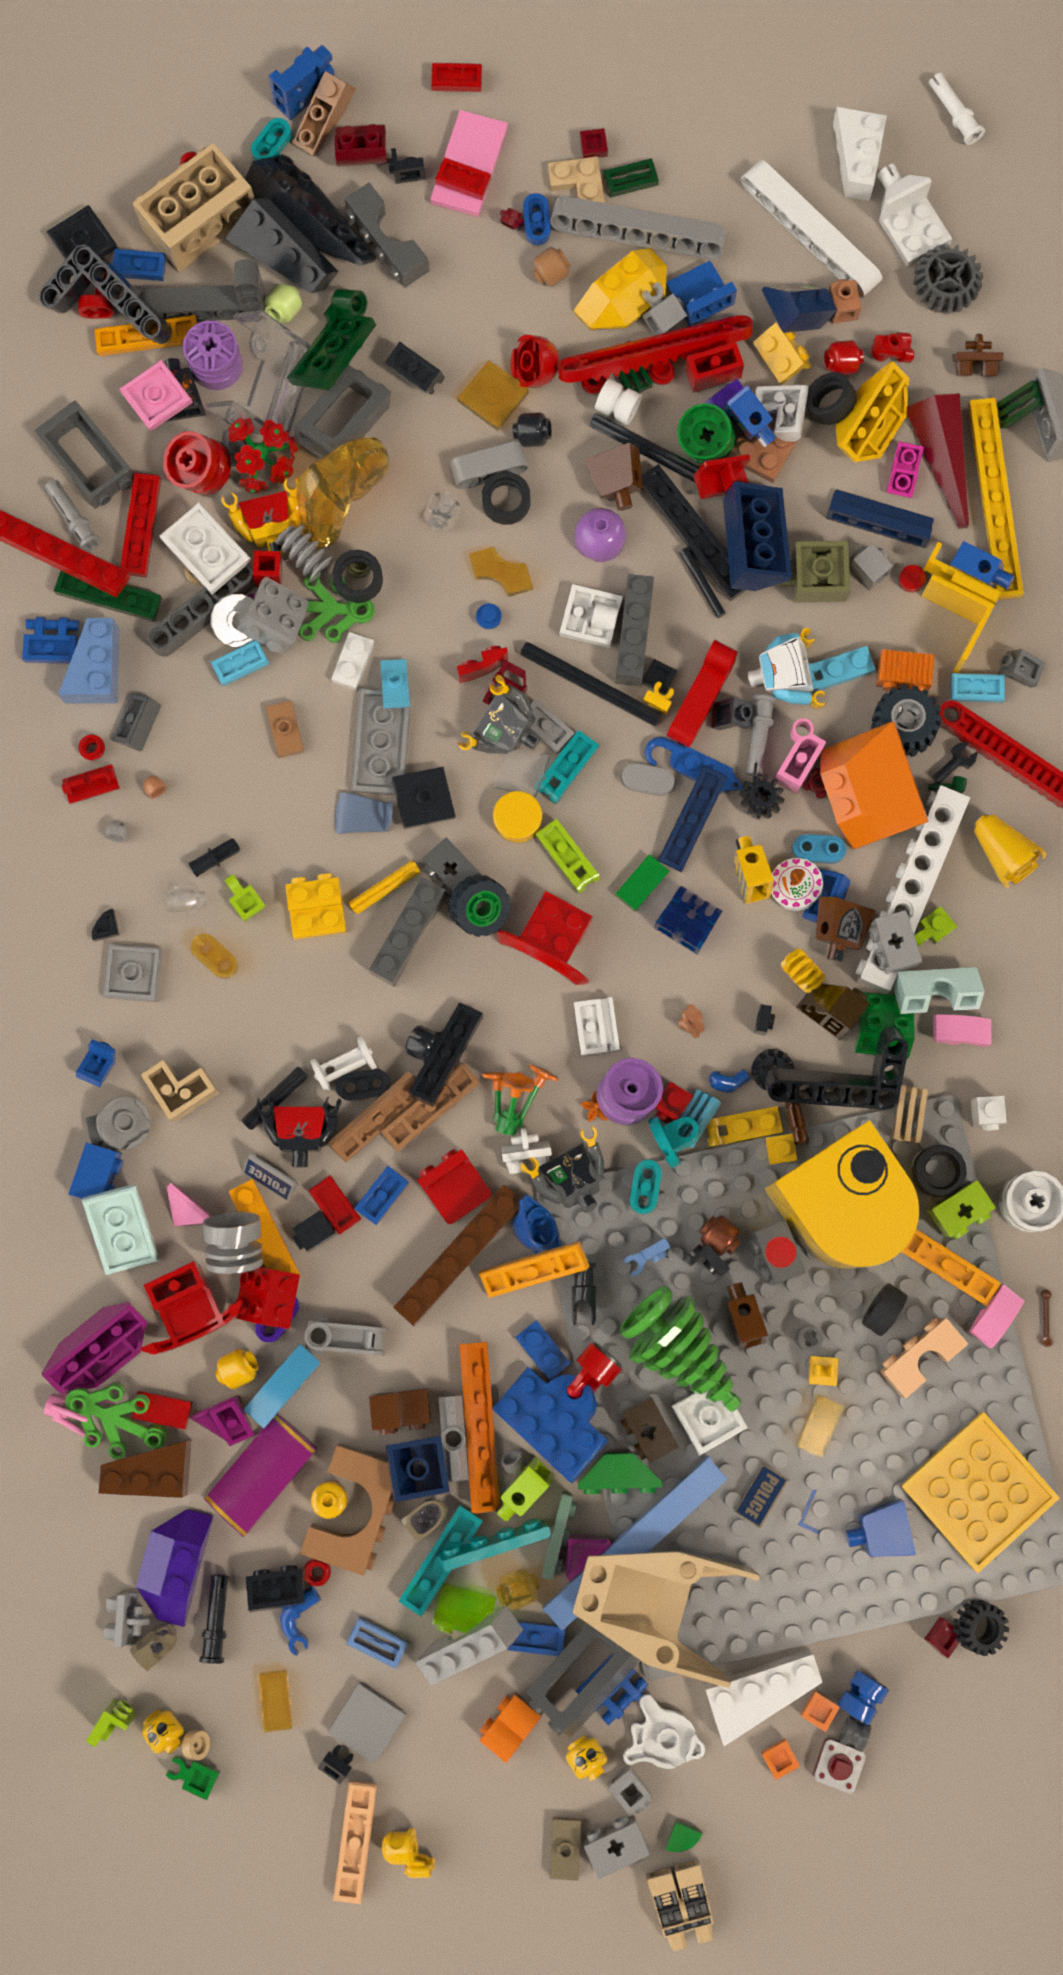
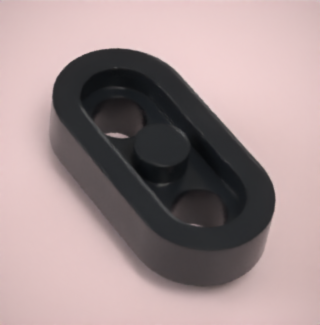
(363, 1085)

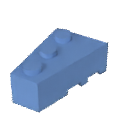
(94, 665)

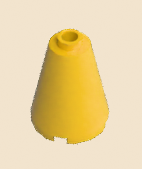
(1007, 849)

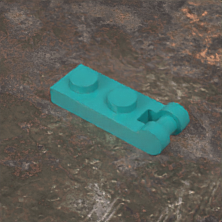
(568, 765)

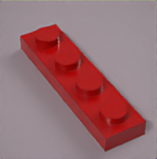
(140, 524)

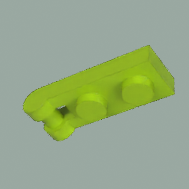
(567, 855)

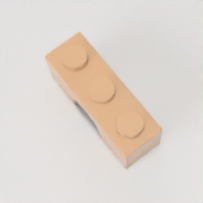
(903, 1369)

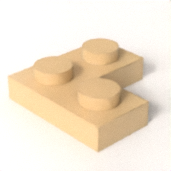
(578, 174)

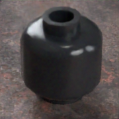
(532, 429)

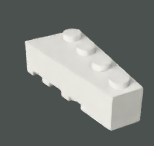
(760, 1693)

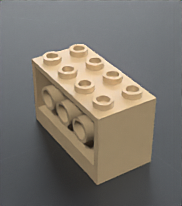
(194, 207)

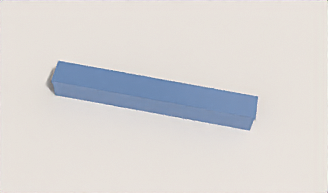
(646, 1530)

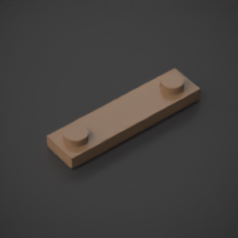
(421, 1116)
(374, 1118)

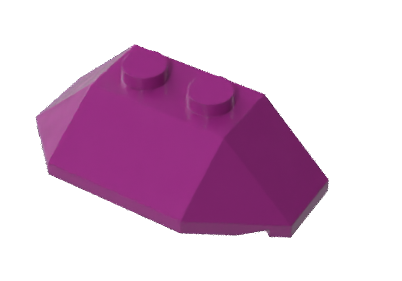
(96, 1349)

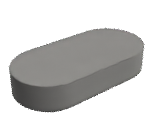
(647, 779)

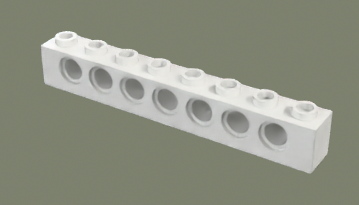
(953, 806)

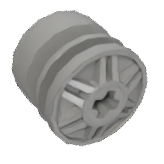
(233, 1242)

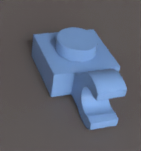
(654, 1252)

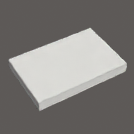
(205, 548)

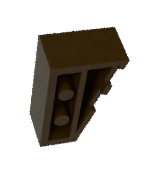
(834, 1007)

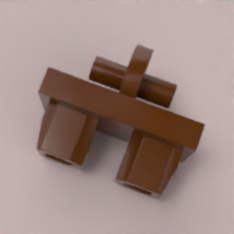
(989, 360)

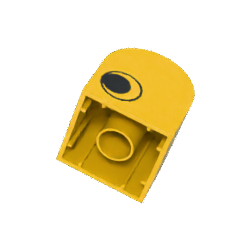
(849, 1202)

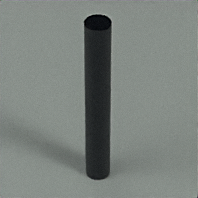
(702, 582)

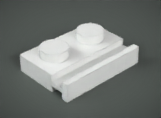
(596, 1026)

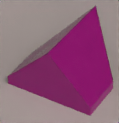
(226, 1420)
(580, 1548)

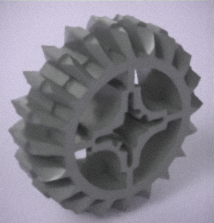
(945, 265)

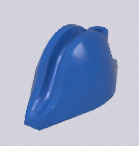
(535, 1226)

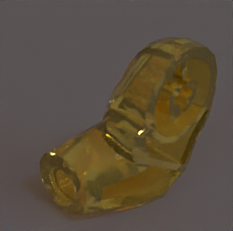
(335, 482)

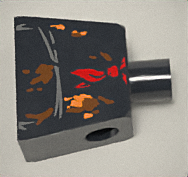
(186, 380)

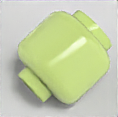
(283, 303)

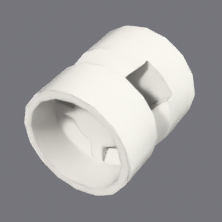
(619, 402)

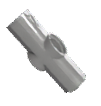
(451, 1419)

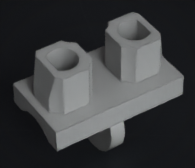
(128, 1619)

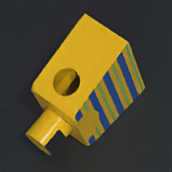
(752, 871)

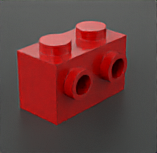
(714, 367)

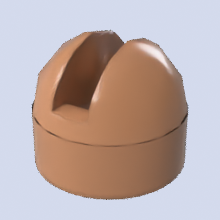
(154, 786)

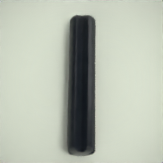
(278, 1094)

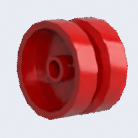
(197, 463)

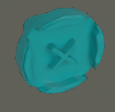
(670, 1139)

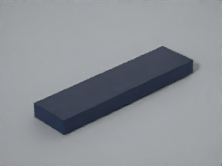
(692, 818)

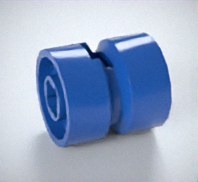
(863, 1697)

